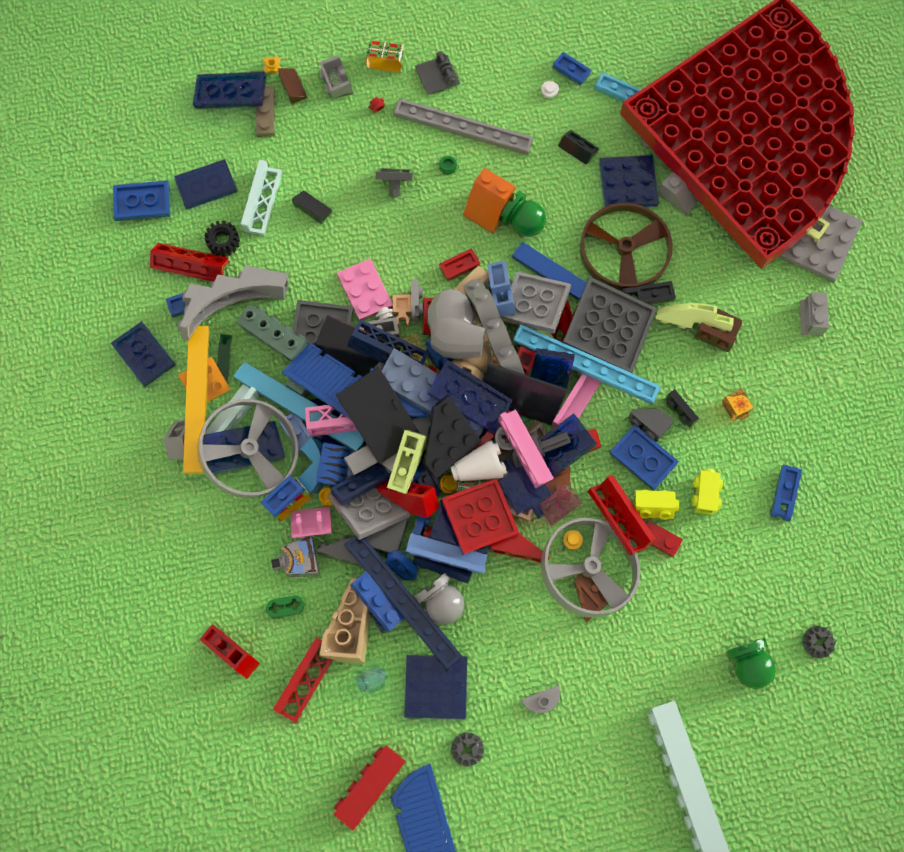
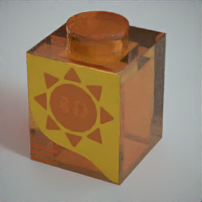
(737, 405)

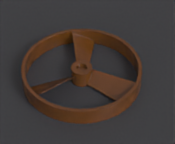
(626, 245)

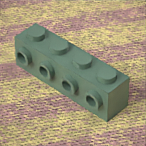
(271, 333)

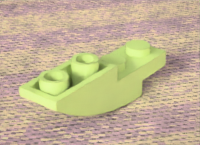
(687, 313)

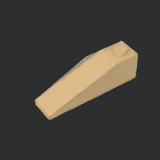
(348, 631)

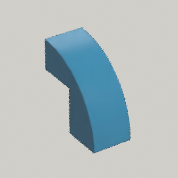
(313, 450)

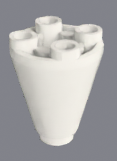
(480, 464)

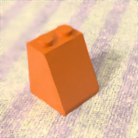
(488, 200)

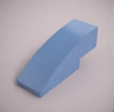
(501, 288)

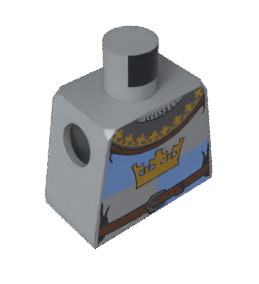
(298, 559)

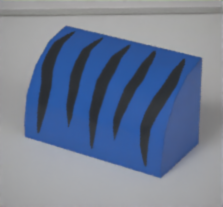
(332, 466)

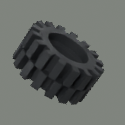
(218, 229)

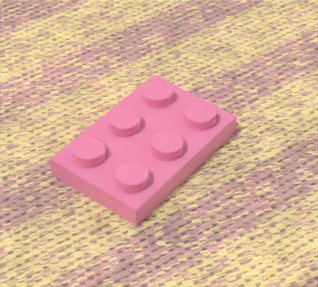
(364, 289)

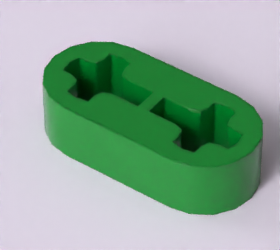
(284, 602)

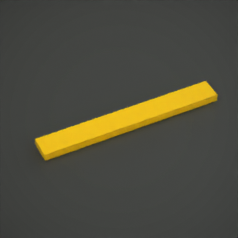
(195, 397)

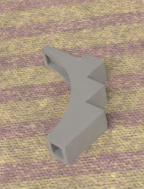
(226, 290)
(494, 327)

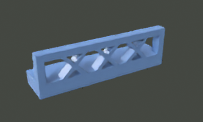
(445, 554)

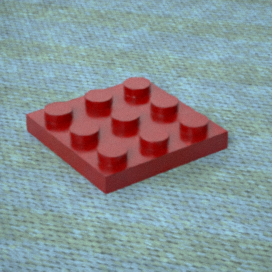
(479, 516)

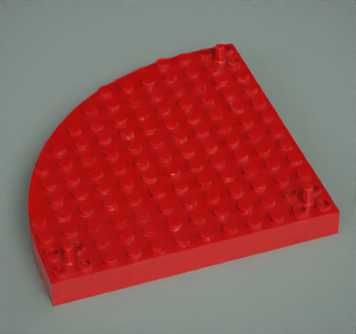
(755, 128)

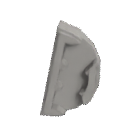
(543, 701)

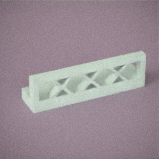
(255, 195)
(232, 416)

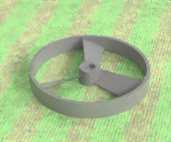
(249, 448)
(590, 568)

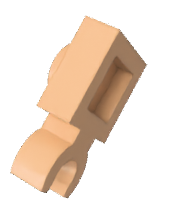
(402, 308)

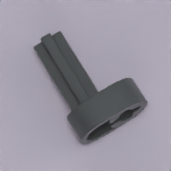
(550, 444)

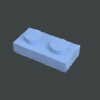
(300, 430)

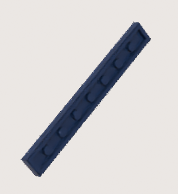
(403, 601)

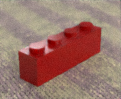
(369, 788)

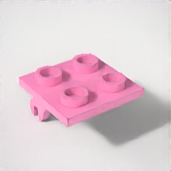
(310, 522)

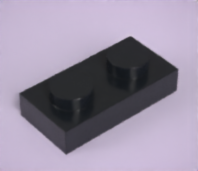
(685, 413)

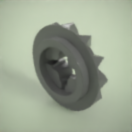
(810, 638)
(457, 747)

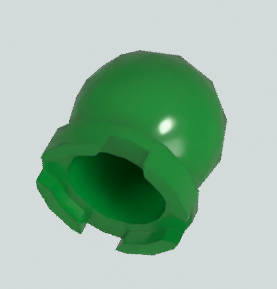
(525, 216)
(753, 665)

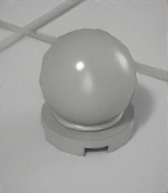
(442, 602)

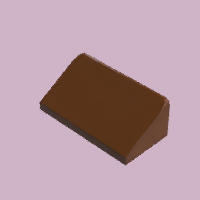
(292, 84)

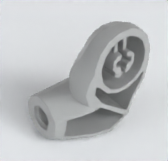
(454, 326)

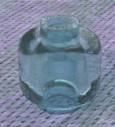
(371, 679)

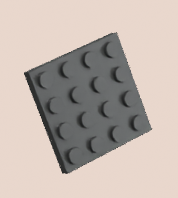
(609, 325)

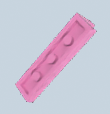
(577, 399)
(327, 426)
(525, 448)

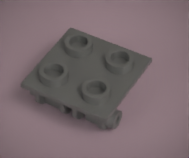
(437, 73)

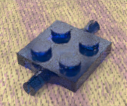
(521, 491)

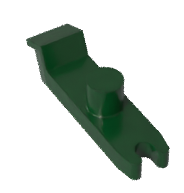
(224, 354)

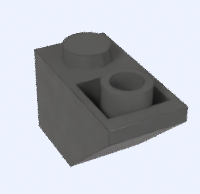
(651, 421)

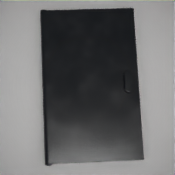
(334, 341)
(529, 395)
(375, 414)

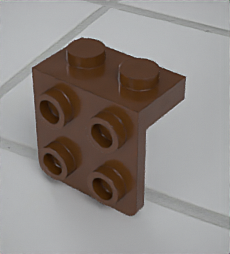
(719, 339)

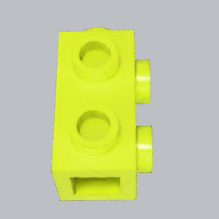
(707, 492)
(656, 504)

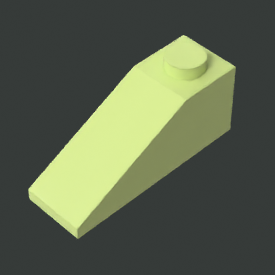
(407, 460)

